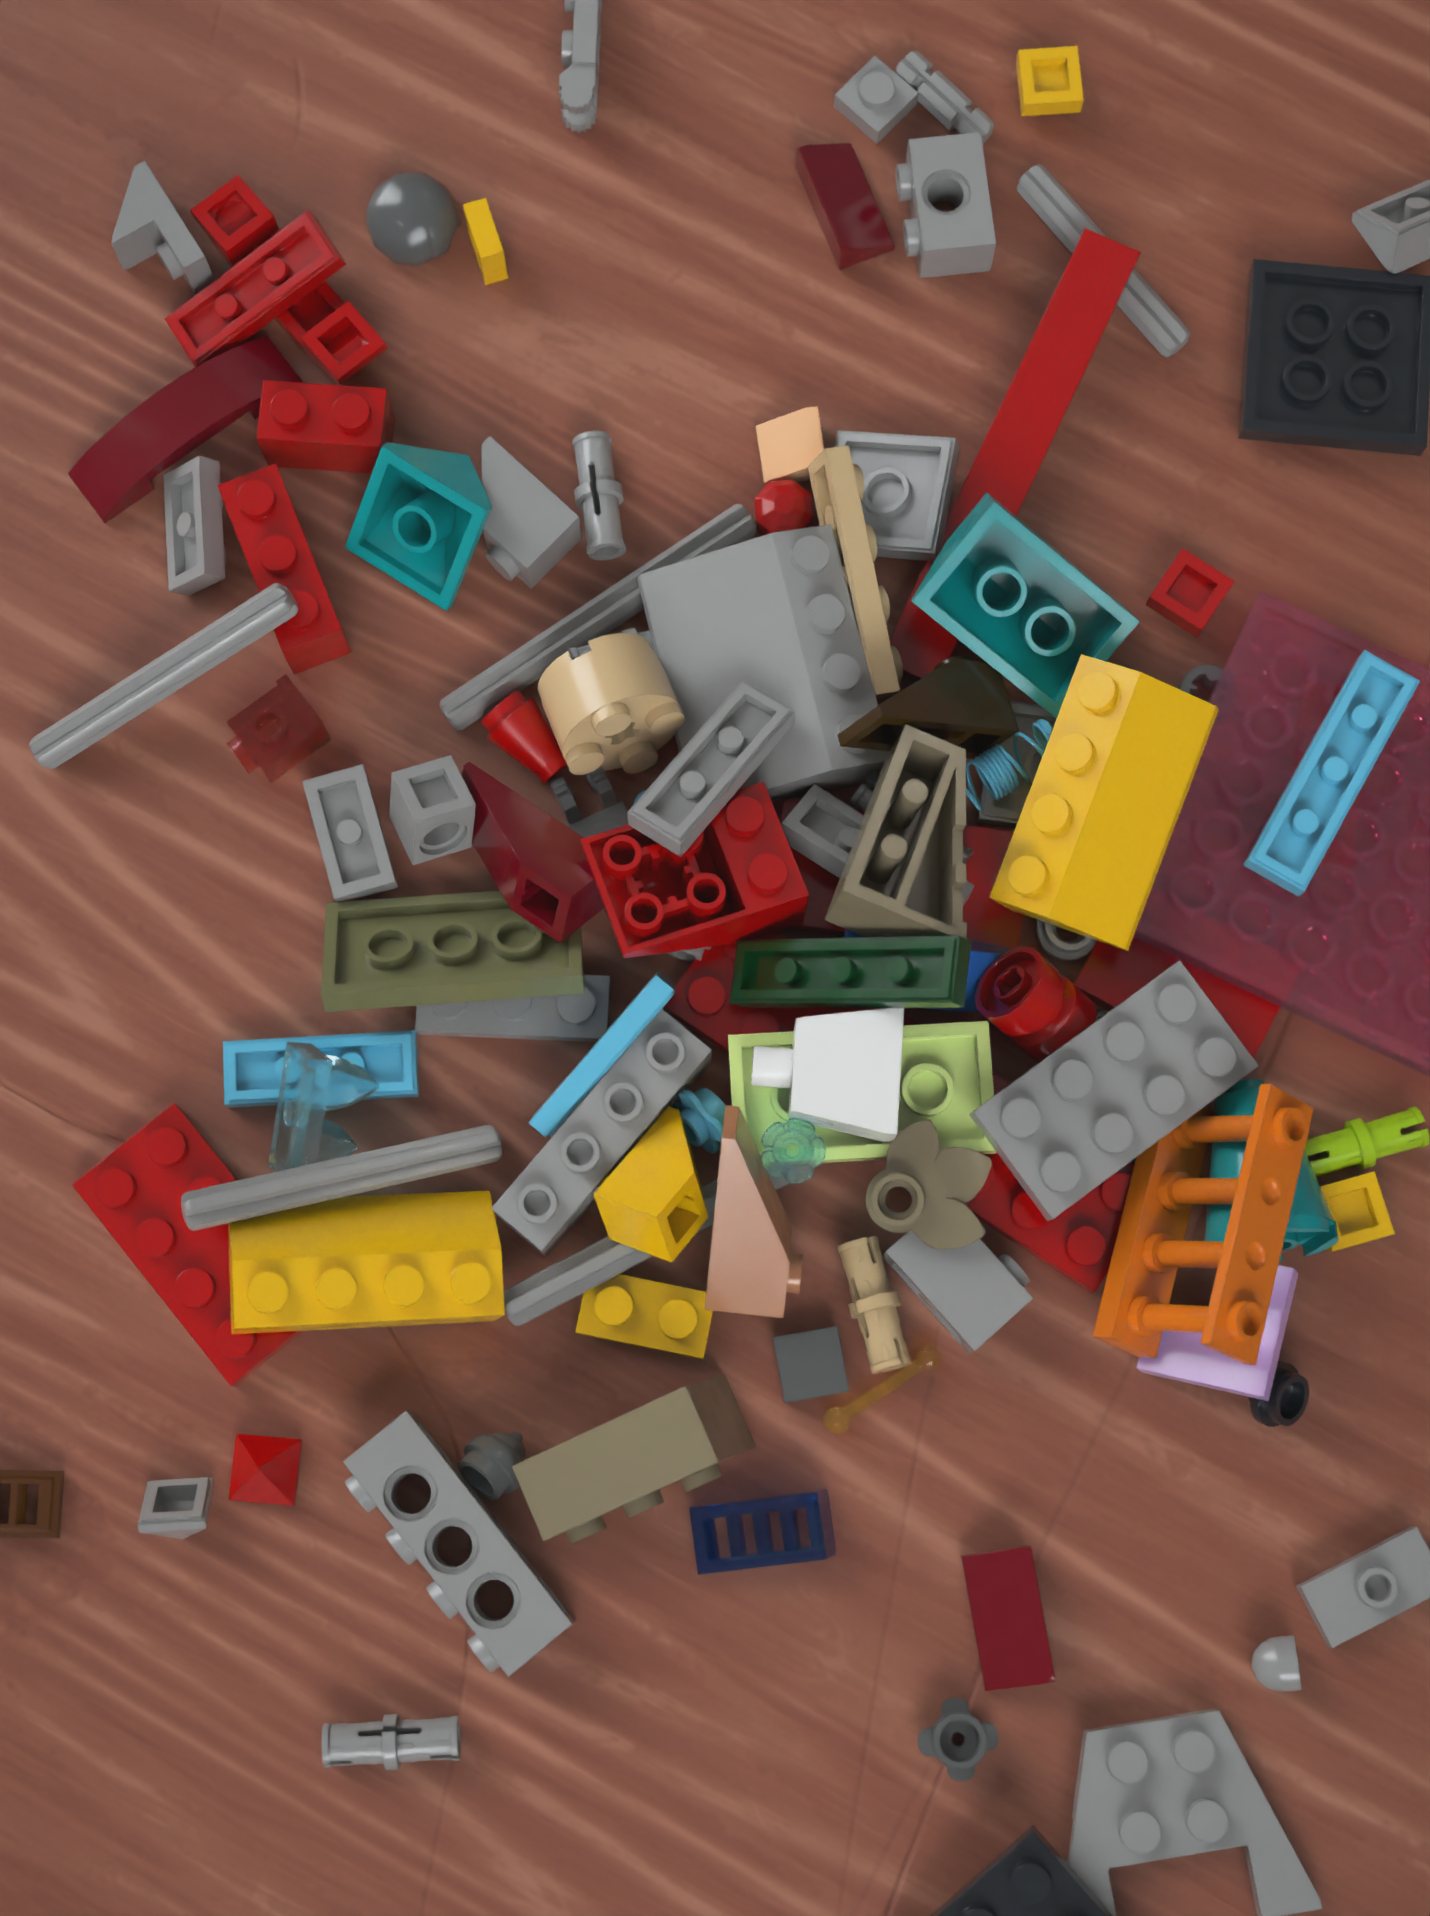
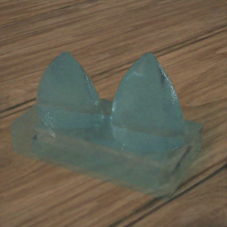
(307, 1089)

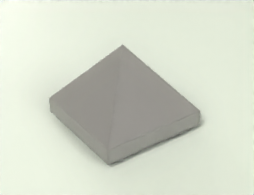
(176, 1507)

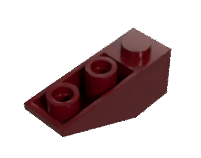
(531, 858)

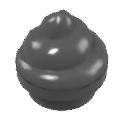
(490, 1463)

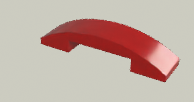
(320, 322)

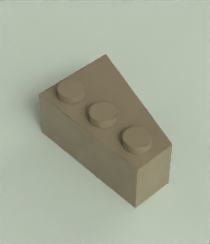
(908, 851)
(634, 1459)

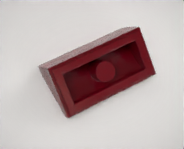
(843, 203)
(1008, 1618)

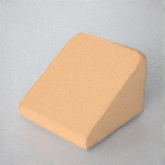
(789, 445)

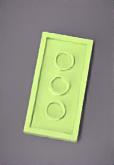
(941, 1080)

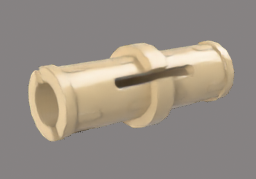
(874, 1305)

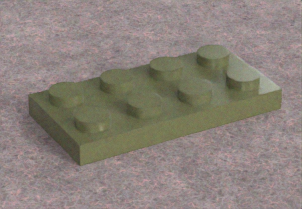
(441, 953)

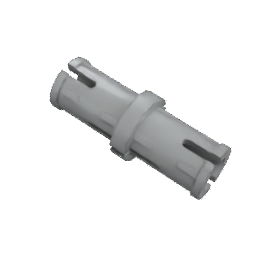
(599, 495)
(391, 1741)

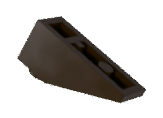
(955, 702)

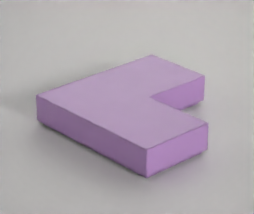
(1188, 1361)

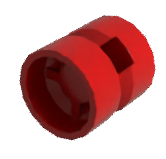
(1032, 1002)

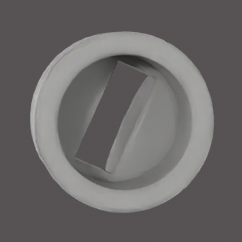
(1277, 1664)

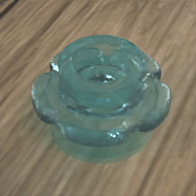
(798, 1133)

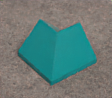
(421, 519)

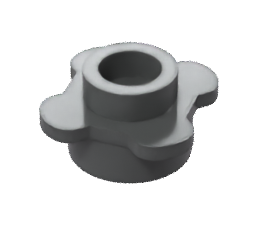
(977, 1739)

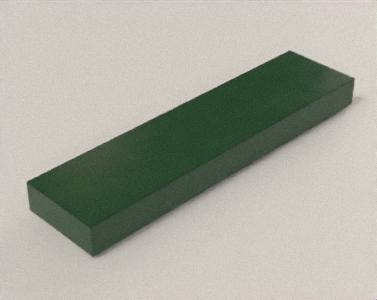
(851, 972)

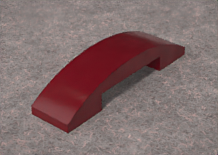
(174, 423)

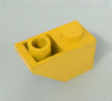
(655, 1192)

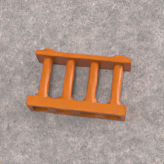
(1156, 1221)

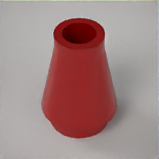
(525, 735)

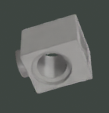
(432, 809)

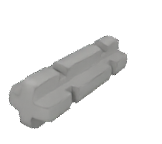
(943, 97)

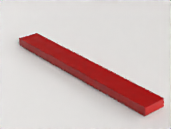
(1028, 416)

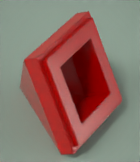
(265, 1469)

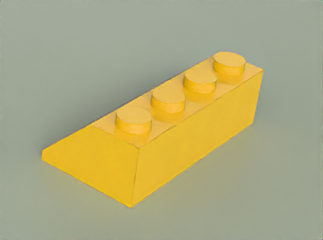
(1104, 802)
(367, 1264)

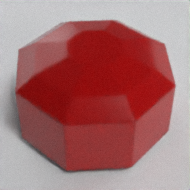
(782, 507)

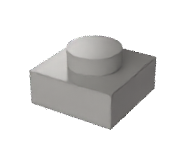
(875, 99)

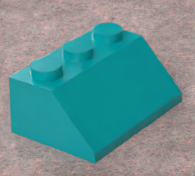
(1021, 603)

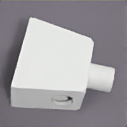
(840, 1071)

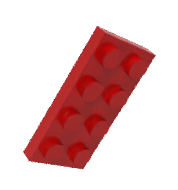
(139, 1203)

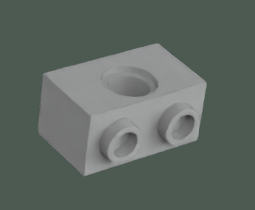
(953, 172)

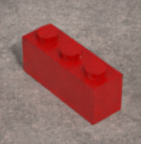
(281, 554)

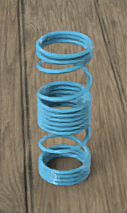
(997, 771)

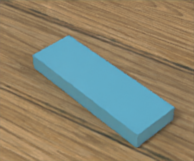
(603, 1054)
(256, 1066)

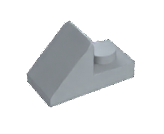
(153, 226)

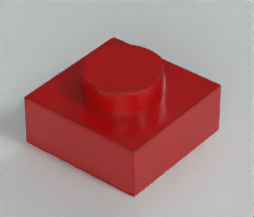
(1189, 592)

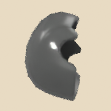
(412, 218)

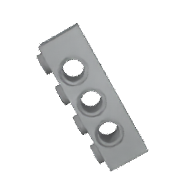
(601, 1132)
(537, 1612)

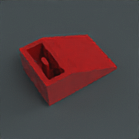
(722, 890)

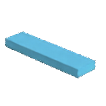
(1331, 773)

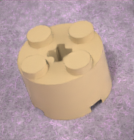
(610, 705)

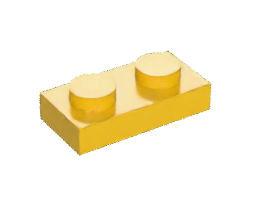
(647, 1315)

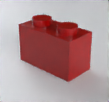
(323, 426)

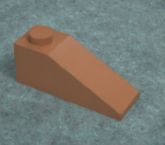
(750, 1232)

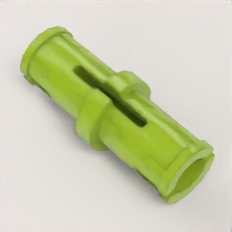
(1365, 1142)

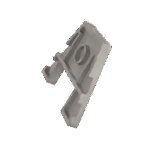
(1178, 1792)

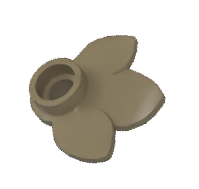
(939, 1187)

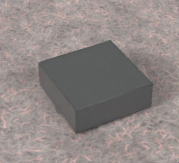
(810, 1364)

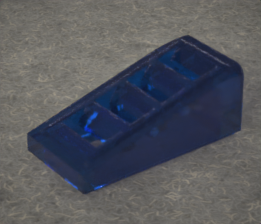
(819, 1526)

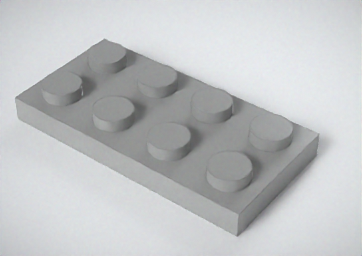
(1113, 1090)

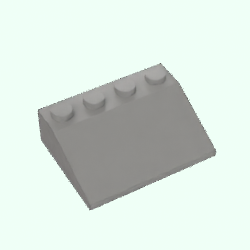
(783, 624)

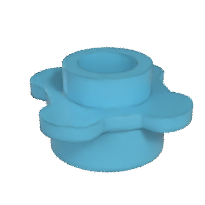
(702, 1117)

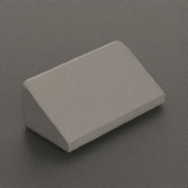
(1398, 227)

